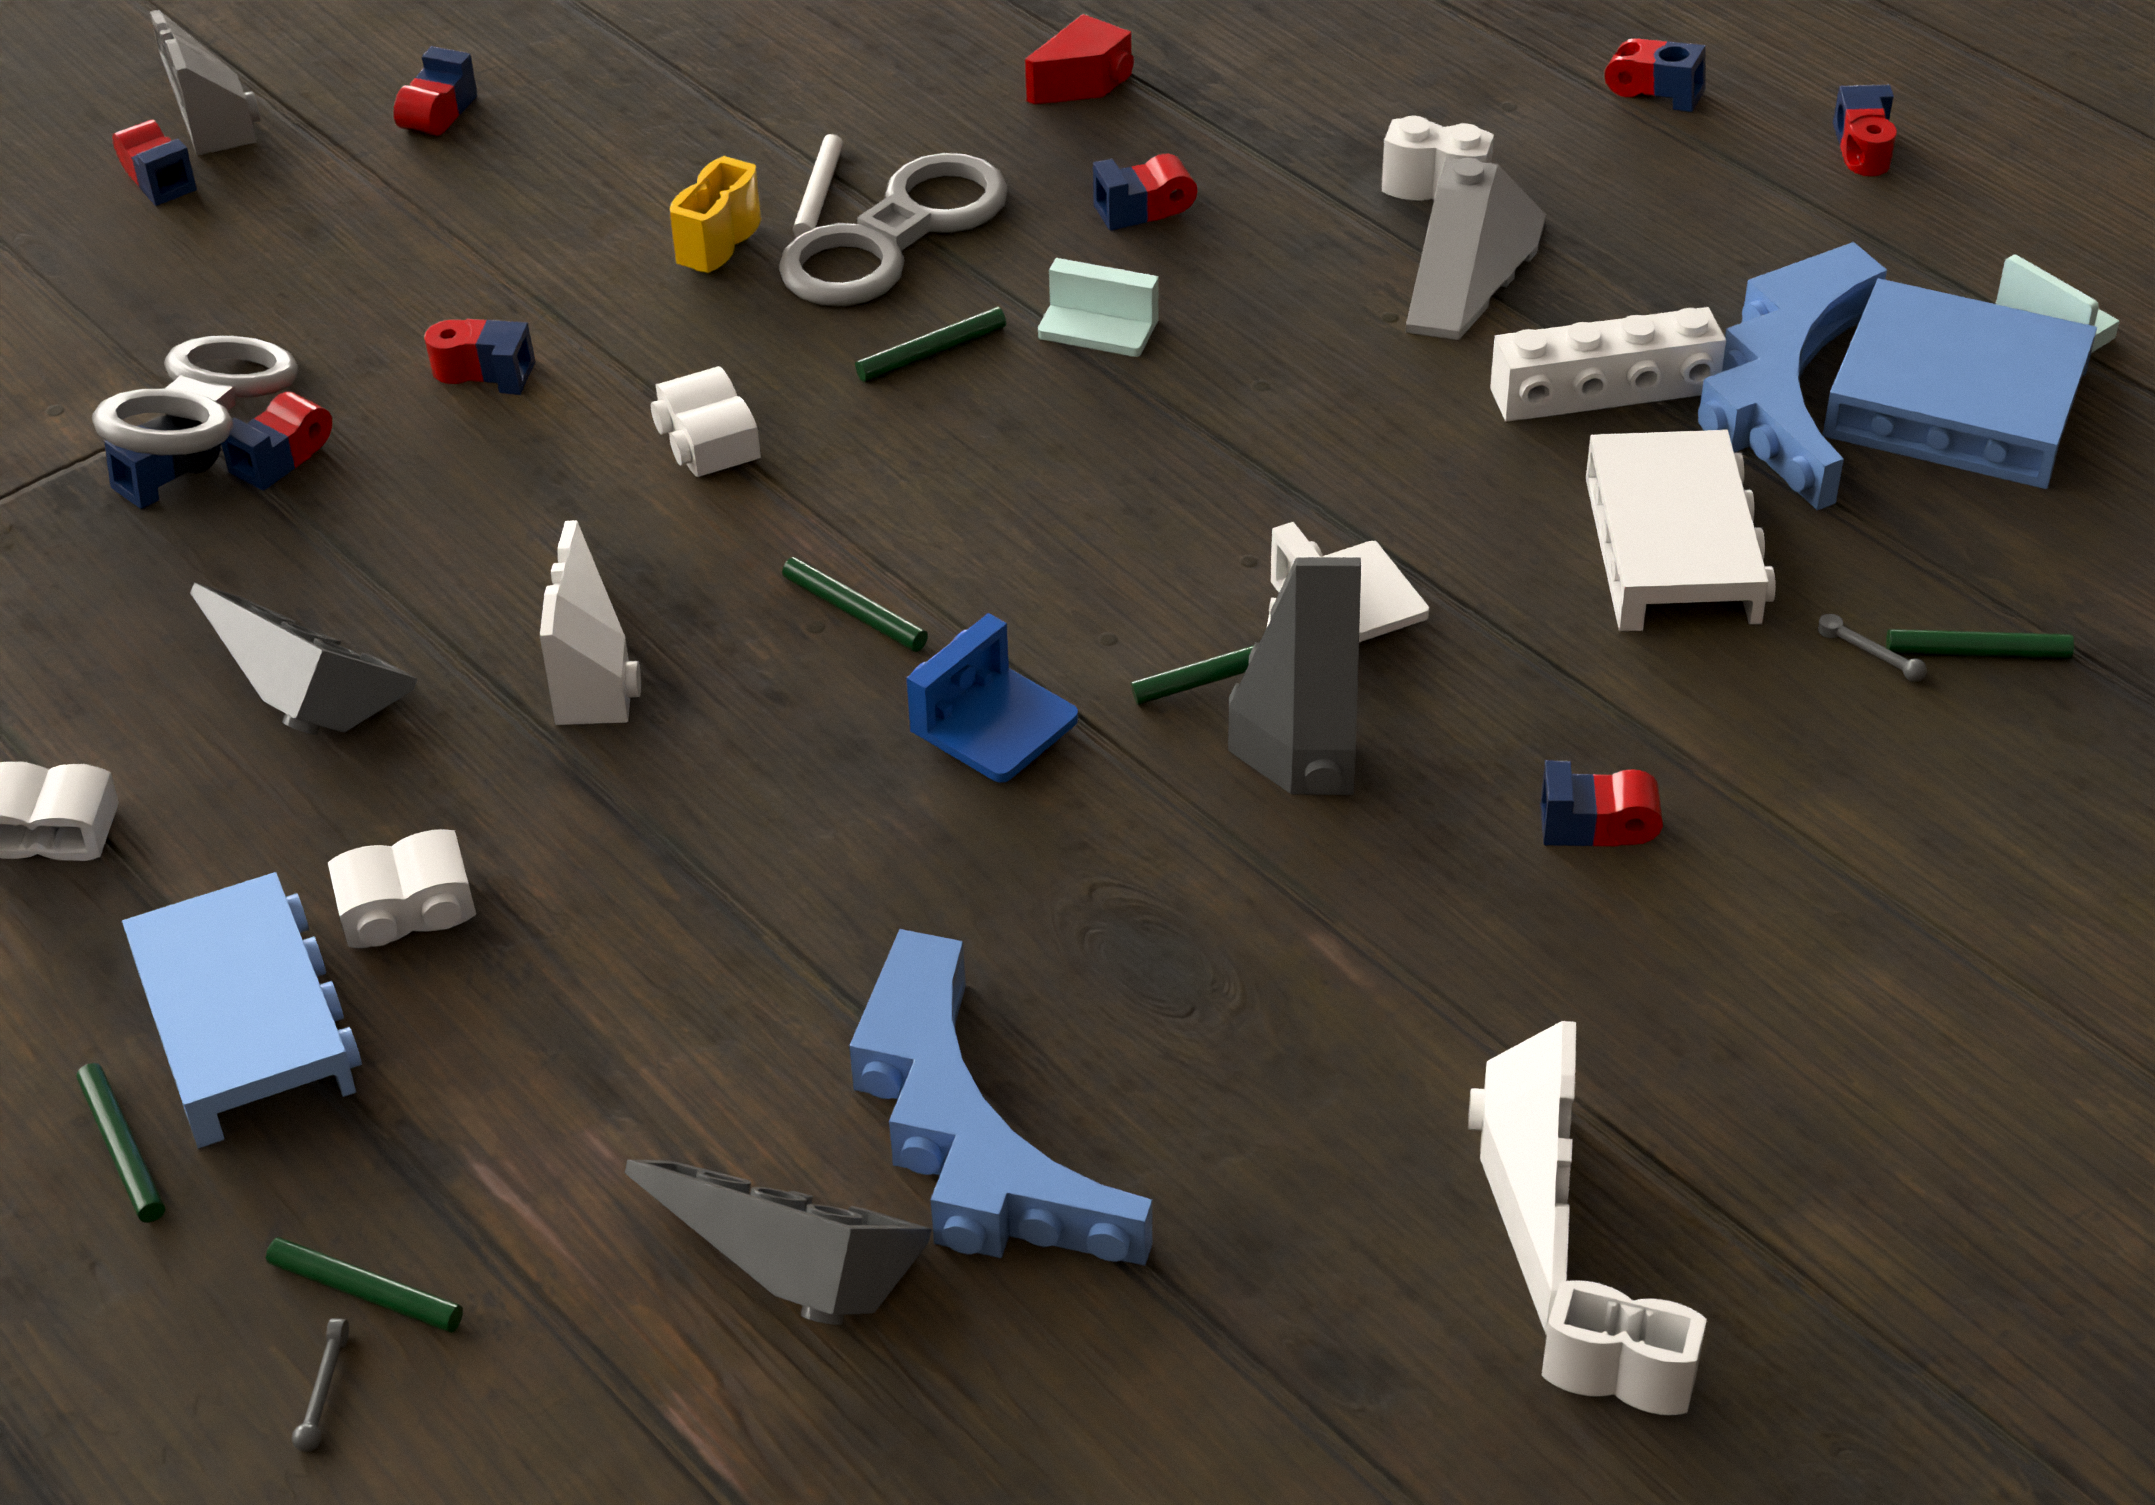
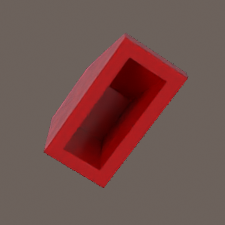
(1079, 62)

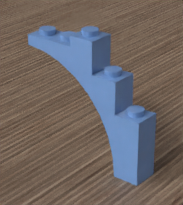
(1782, 329)
(943, 1126)

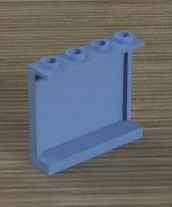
(1959, 382)

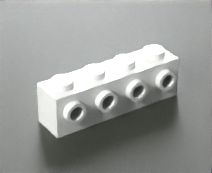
(1605, 363)

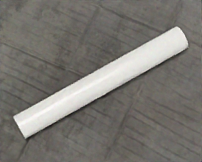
(818, 184)

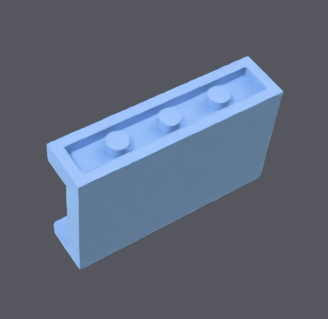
(239, 999)

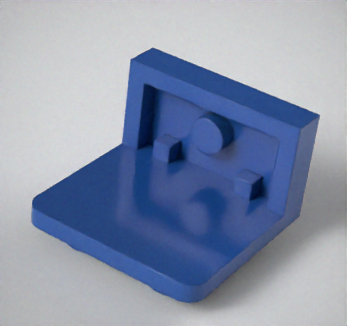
(983, 709)

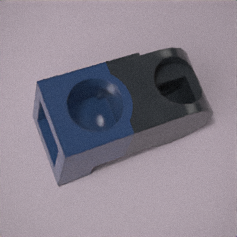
(140, 474)

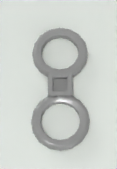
(891, 228)
(195, 395)

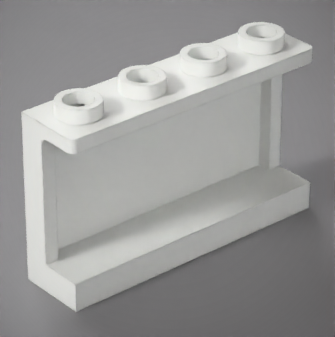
(1676, 523)

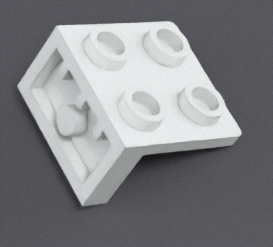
(1385, 596)

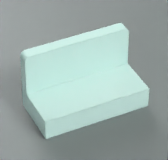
(2036, 291)
(1100, 307)

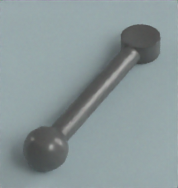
(1832, 627)
(308, 1435)

